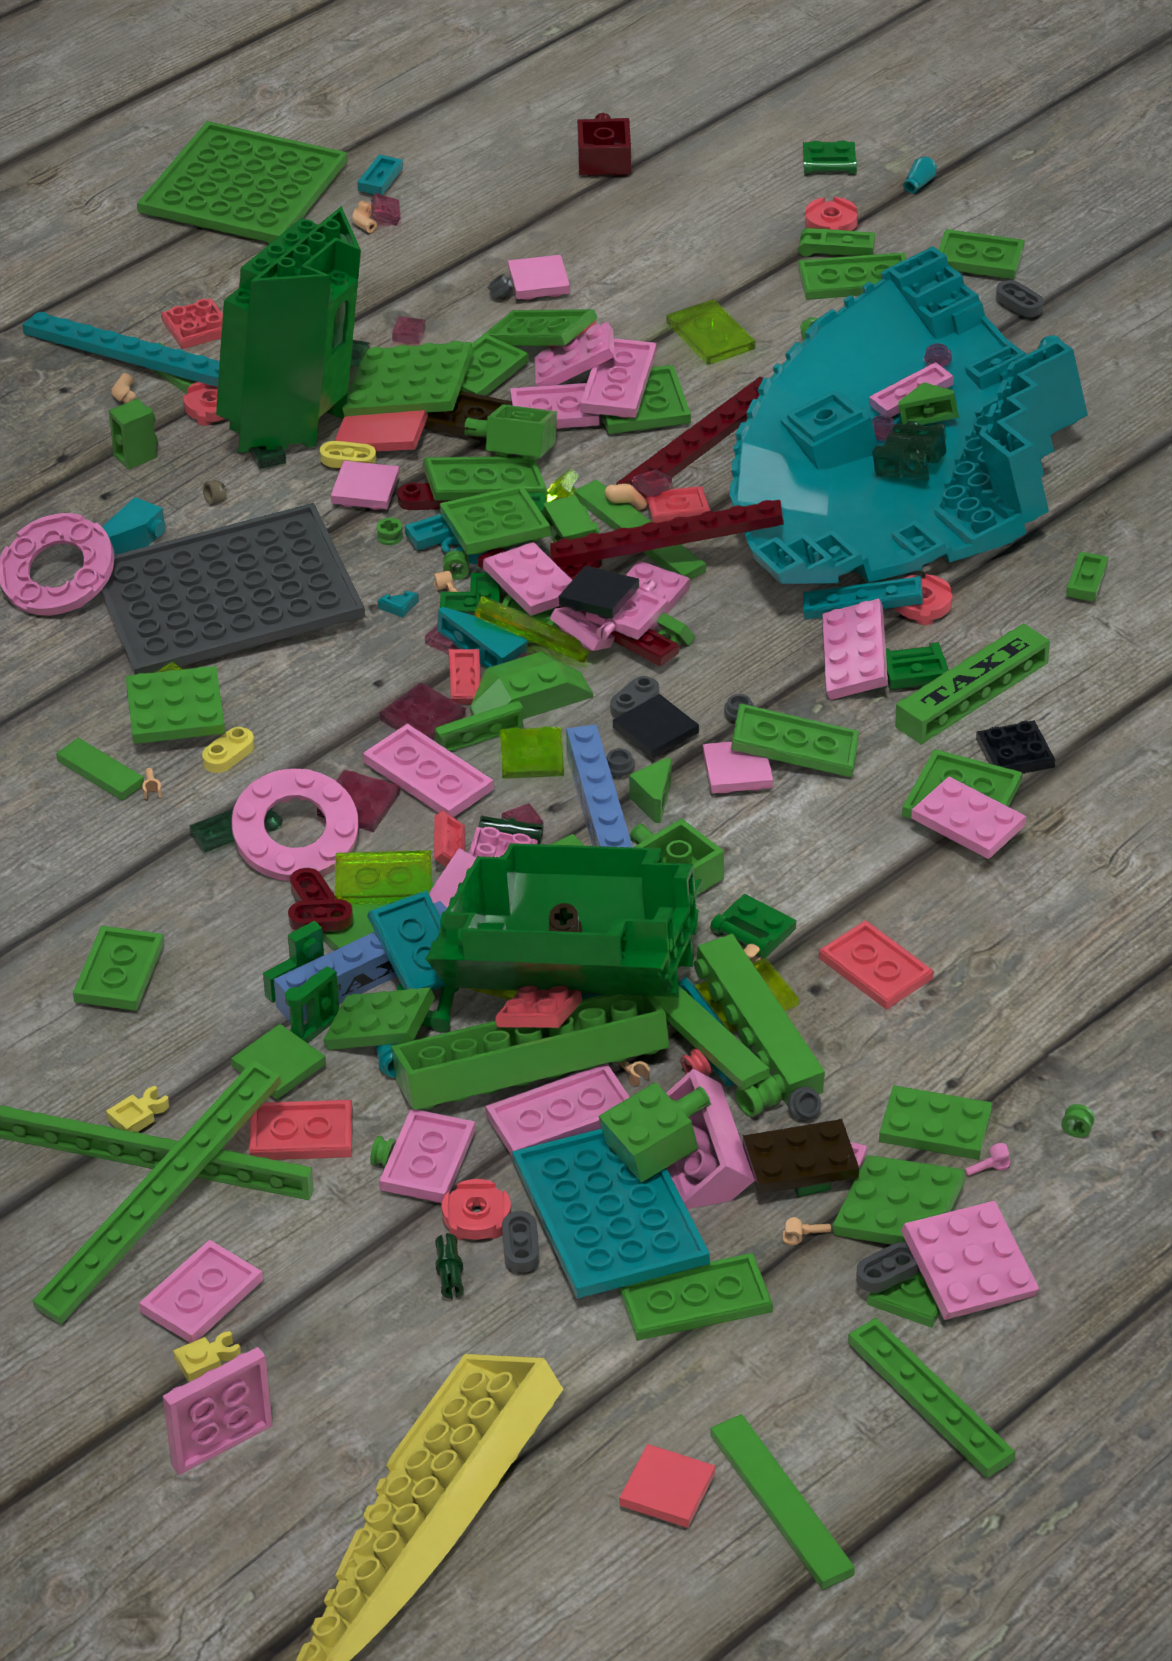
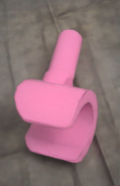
(999, 1160)

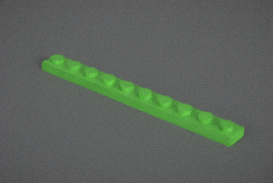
(149, 1150)
(156, 1192)

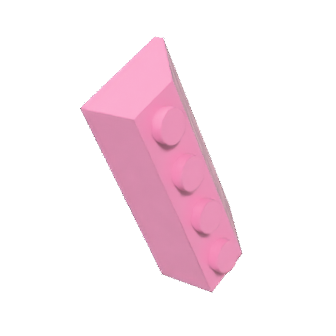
(719, 1166)

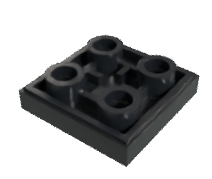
(598, 592)
(655, 726)
(1016, 747)

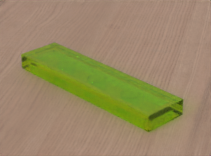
(530, 628)

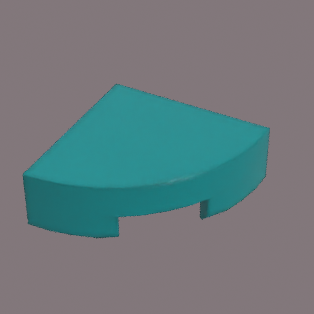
(398, 604)

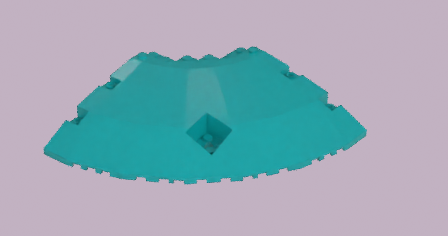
(815, 434)

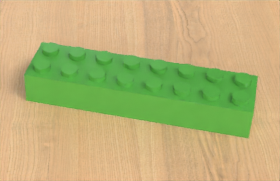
(496, 1057)

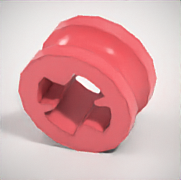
(695, 1061)

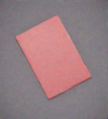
(384, 430)
(876, 964)
(302, 1130)

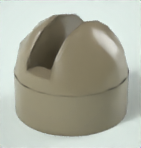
(214, 491)

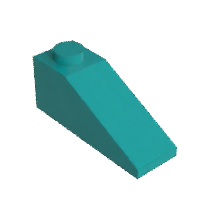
(135, 526)
(470, 632)

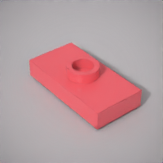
(464, 675)
(448, 837)

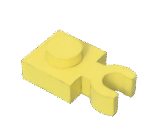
(135, 1113)
(201, 1356)

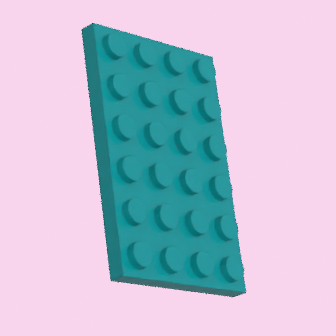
(603, 1218)

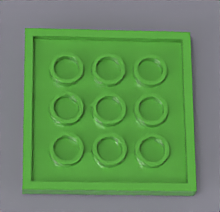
(409, 379)

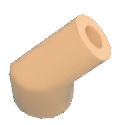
(362, 218)
(121, 389)
(625, 494)

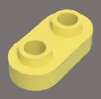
(335, 452)
(228, 750)

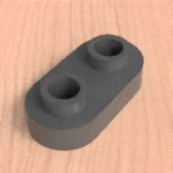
(1019, 298)
(633, 694)
(520, 1241)
(883, 1268)

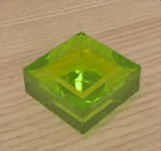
(562, 486)

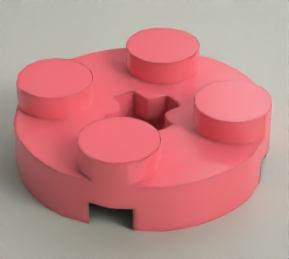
(832, 215)
(197, 403)
(935, 606)
(466, 1224)

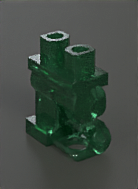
(910, 443)

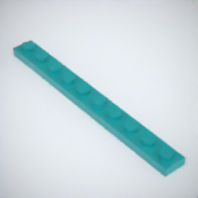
(123, 348)

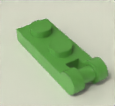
(836, 242)

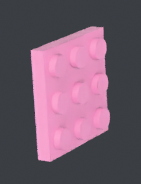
(969, 1260)
(218, 1410)

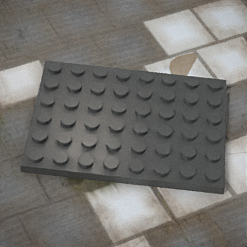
(229, 590)

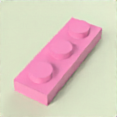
(887, 400)

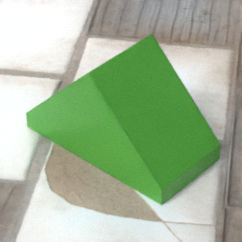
(928, 405)
(651, 787)

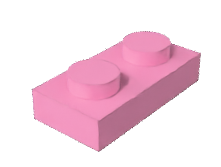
(575, 624)

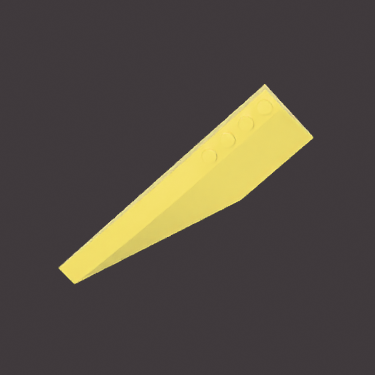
(432, 1494)

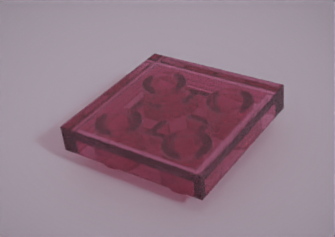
(423, 710)
(371, 797)

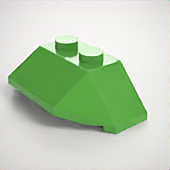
(534, 681)

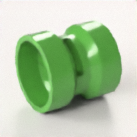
(756, 1097)

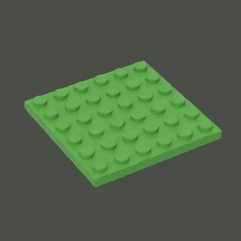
(242, 182)

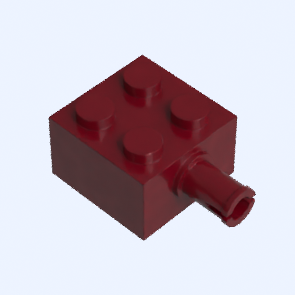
(604, 145)

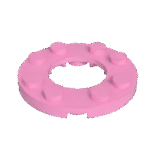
(42, 534)
(283, 786)

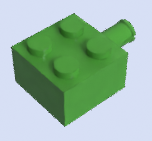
(516, 431)
(684, 845)
(652, 1129)

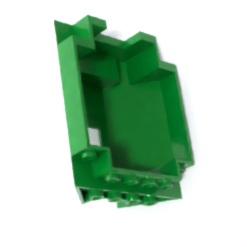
(290, 335)
(630, 908)

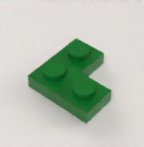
(466, 602)
(304, 947)

